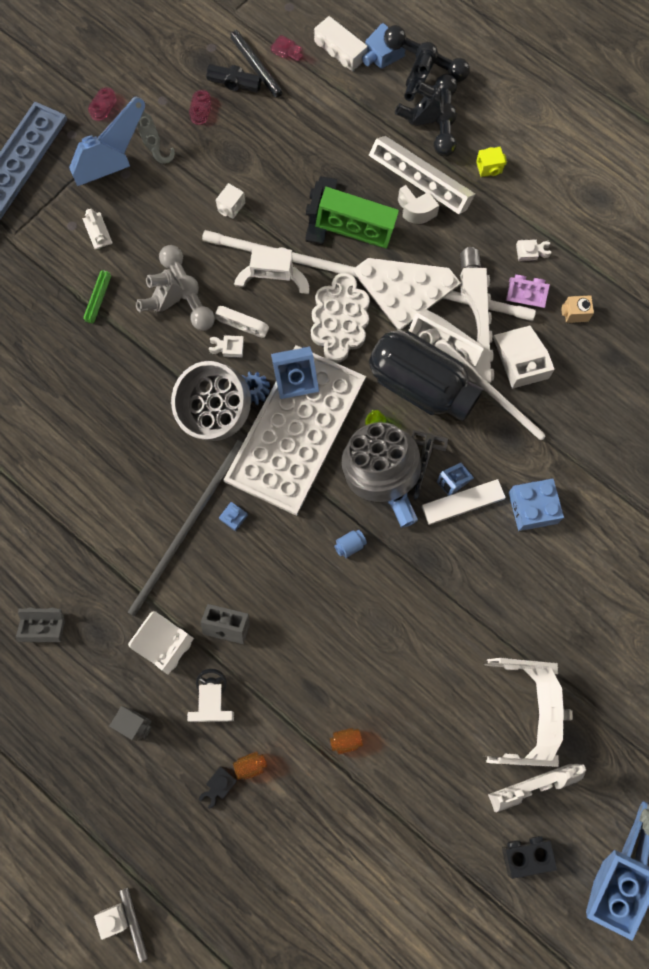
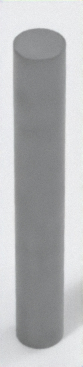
(133, 924)

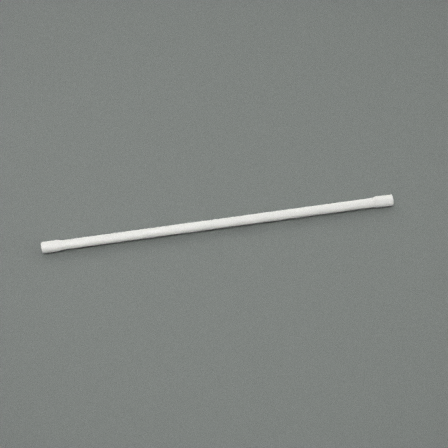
(219, 239)

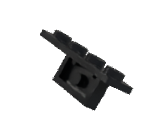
(317, 234)

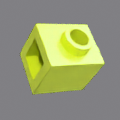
(491, 161)

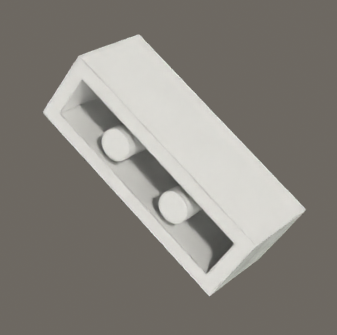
(340, 43)

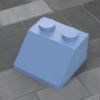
(295, 372)

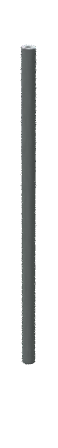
(184, 530)

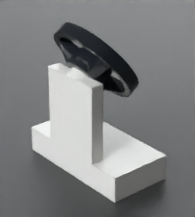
(210, 699)

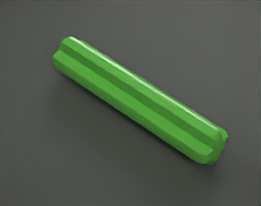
(97, 296)

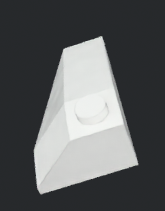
(436, 329)

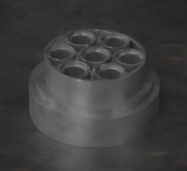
(191, 389)
(397, 474)

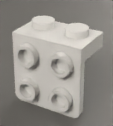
(160, 642)

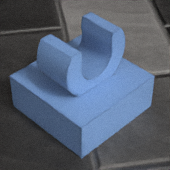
(233, 516)

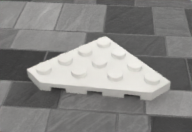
(405, 287)

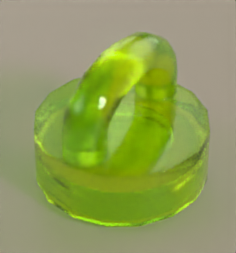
(374, 417)

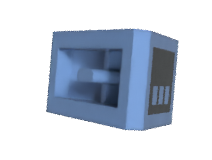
(454, 478)

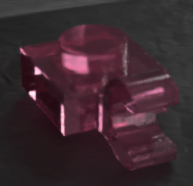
(285, 47)

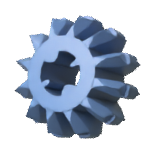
(261, 385)

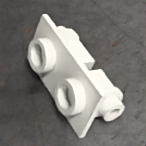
(96, 229)

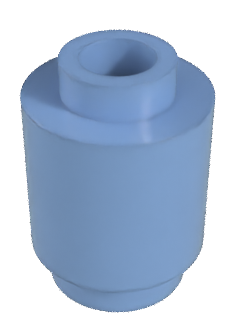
(350, 543)

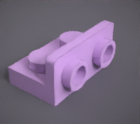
(527, 291)

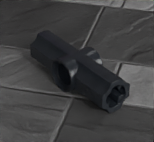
(233, 78)

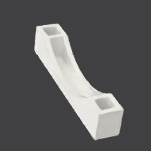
(474, 289)

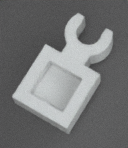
(529, 250)
(231, 346)

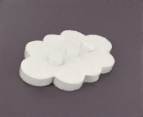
(340, 317)

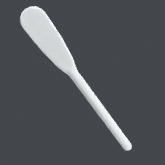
(472, 373)

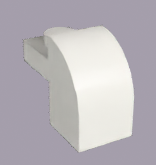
(419, 209)

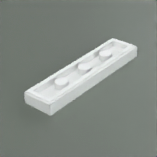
(463, 502)

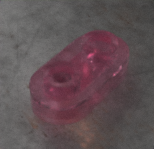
(104, 102)
(200, 103)

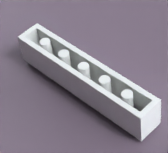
(421, 174)

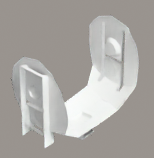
(550, 712)

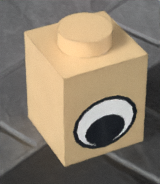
(578, 309)

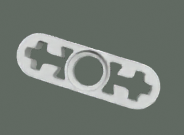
(241, 321)

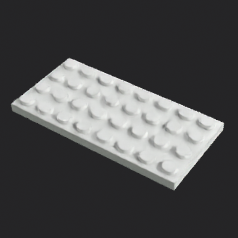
(294, 438)

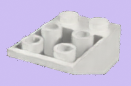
(523, 356)

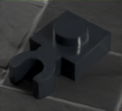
(219, 785)

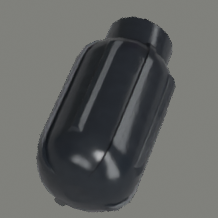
(423, 375)

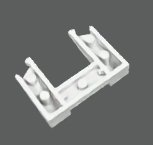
(514, 794)

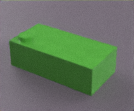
(356, 217)

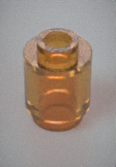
(346, 740)
(249, 765)

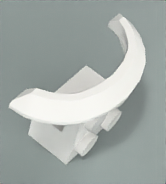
(272, 264)

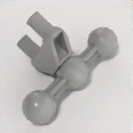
(173, 286)

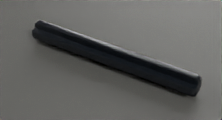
(256, 63)

